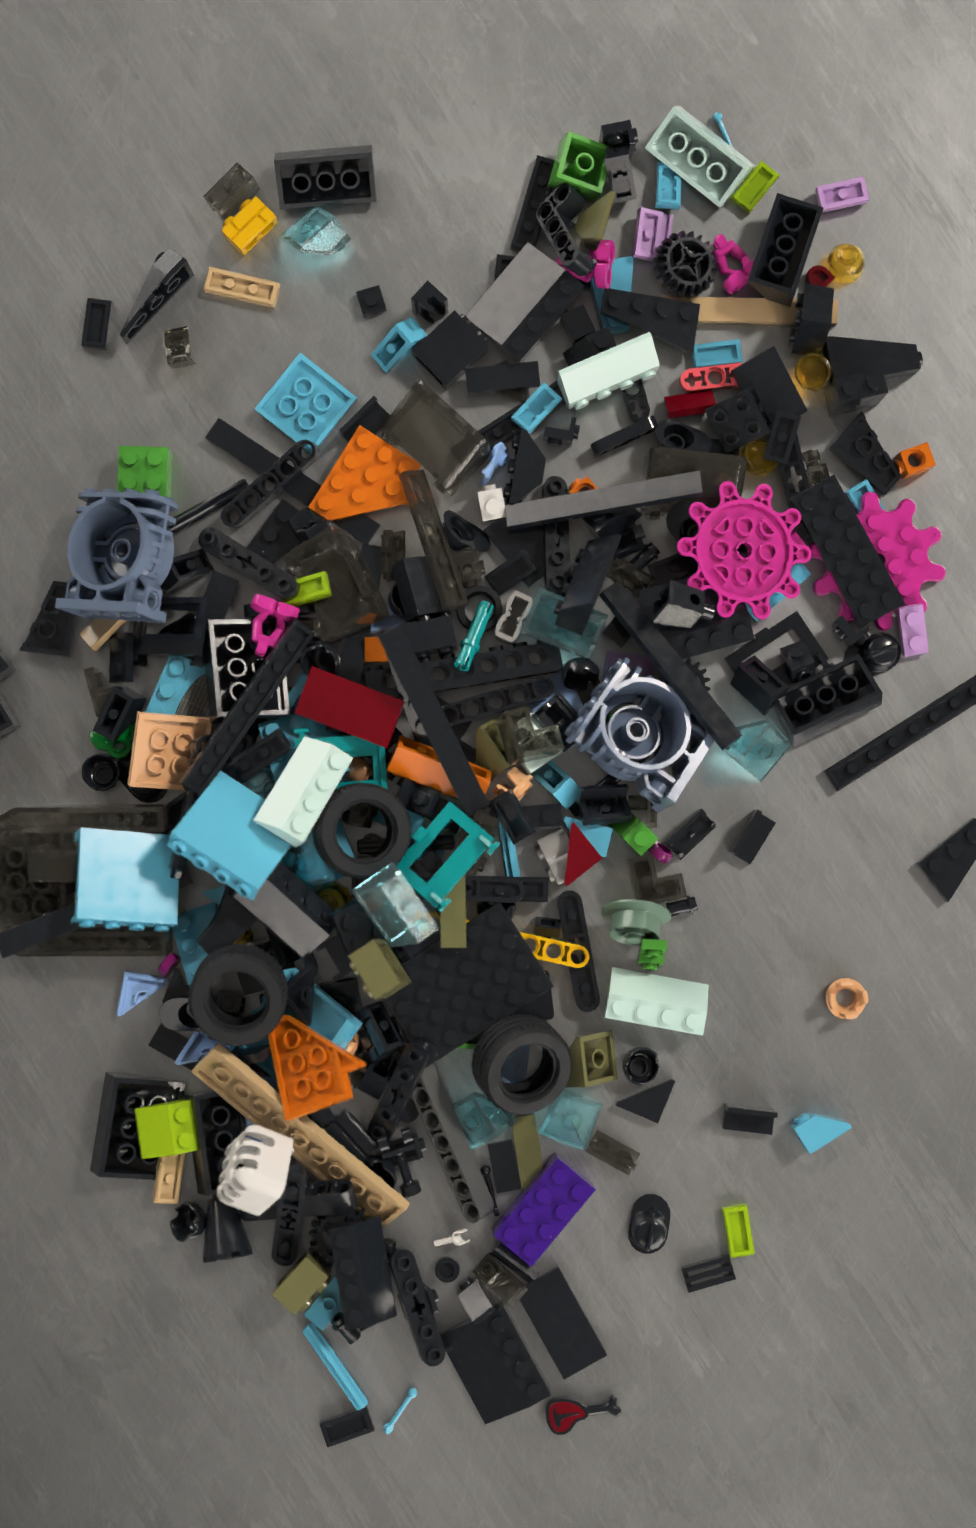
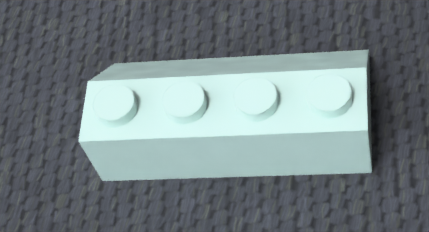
(699, 156)
(608, 371)
(303, 790)
(656, 1001)

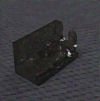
(231, 191)

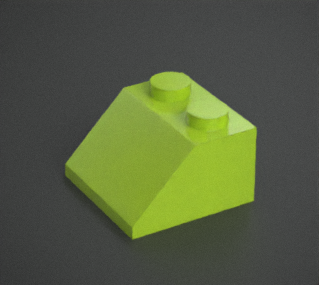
(166, 1129)

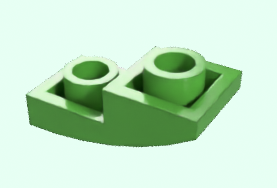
(651, 954)

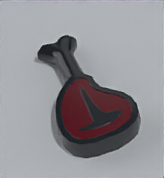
(566, 1411)

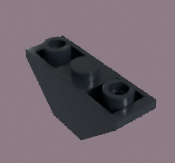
(525, 468)

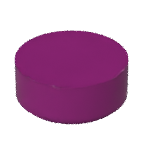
(661, 852)
(169, 964)

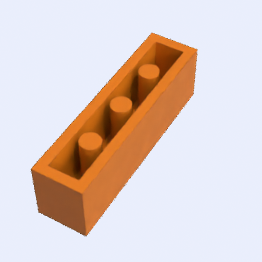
(422, 765)

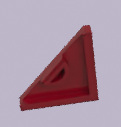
(580, 855)

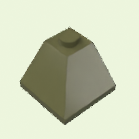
(594, 220)
(490, 748)
(592, 1060)

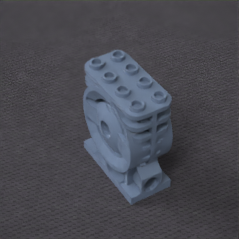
(132, 554)
(615, 746)

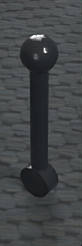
(485, 1170)

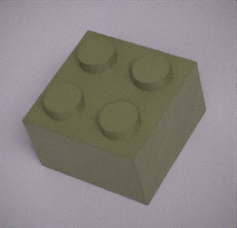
(379, 969)
(302, 1281)

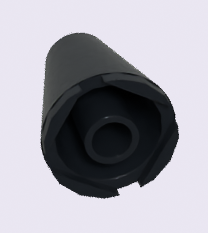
(224, 1233)

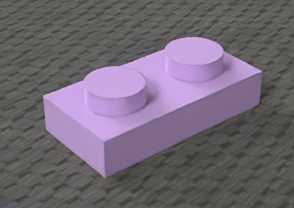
(842, 194)
(912, 629)

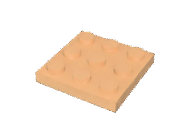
(162, 748)

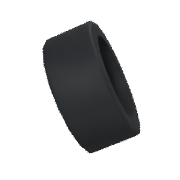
(494, 598)

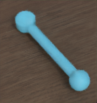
(717, 117)
(388, 1428)

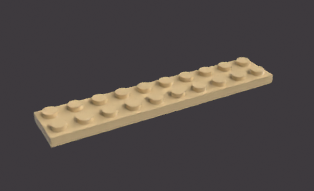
(312, 1144)

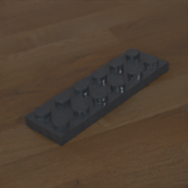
(847, 551)

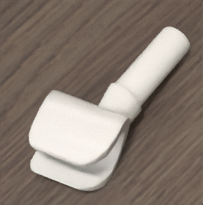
(455, 1238)

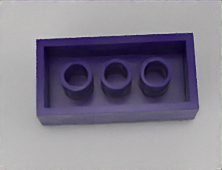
(543, 1209)

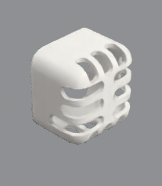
(265, 1174)

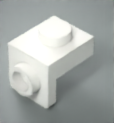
(491, 502)

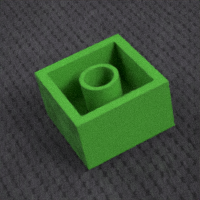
(580, 164)
(145, 469)

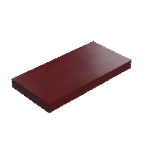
(349, 707)

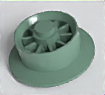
(635, 920)

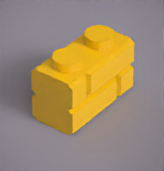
(248, 225)

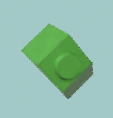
(635, 835)

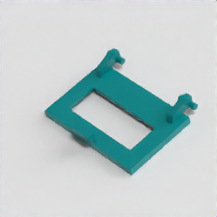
(355, 747)
(457, 863)

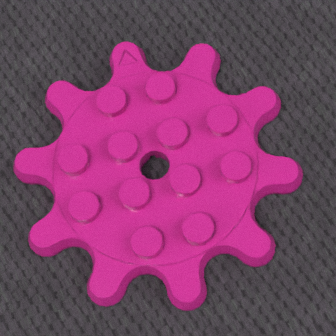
(769, 547)
(903, 552)

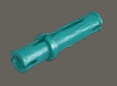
(470, 644)

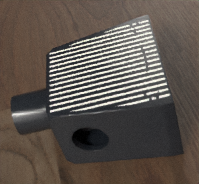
(680, 606)

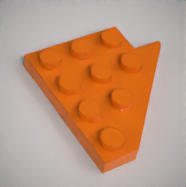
(363, 479)
(309, 1068)

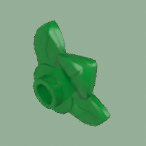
(104, 744)

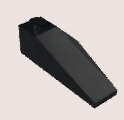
(161, 285)

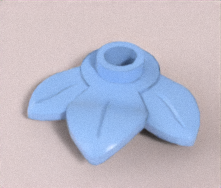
(497, 458)

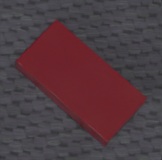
(688, 403)

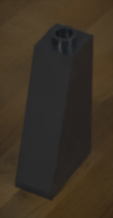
(859, 356)

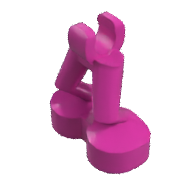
(602, 270)
(736, 278)
(268, 606)

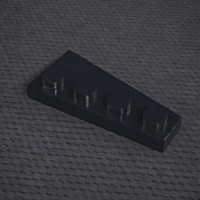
(662, 317)

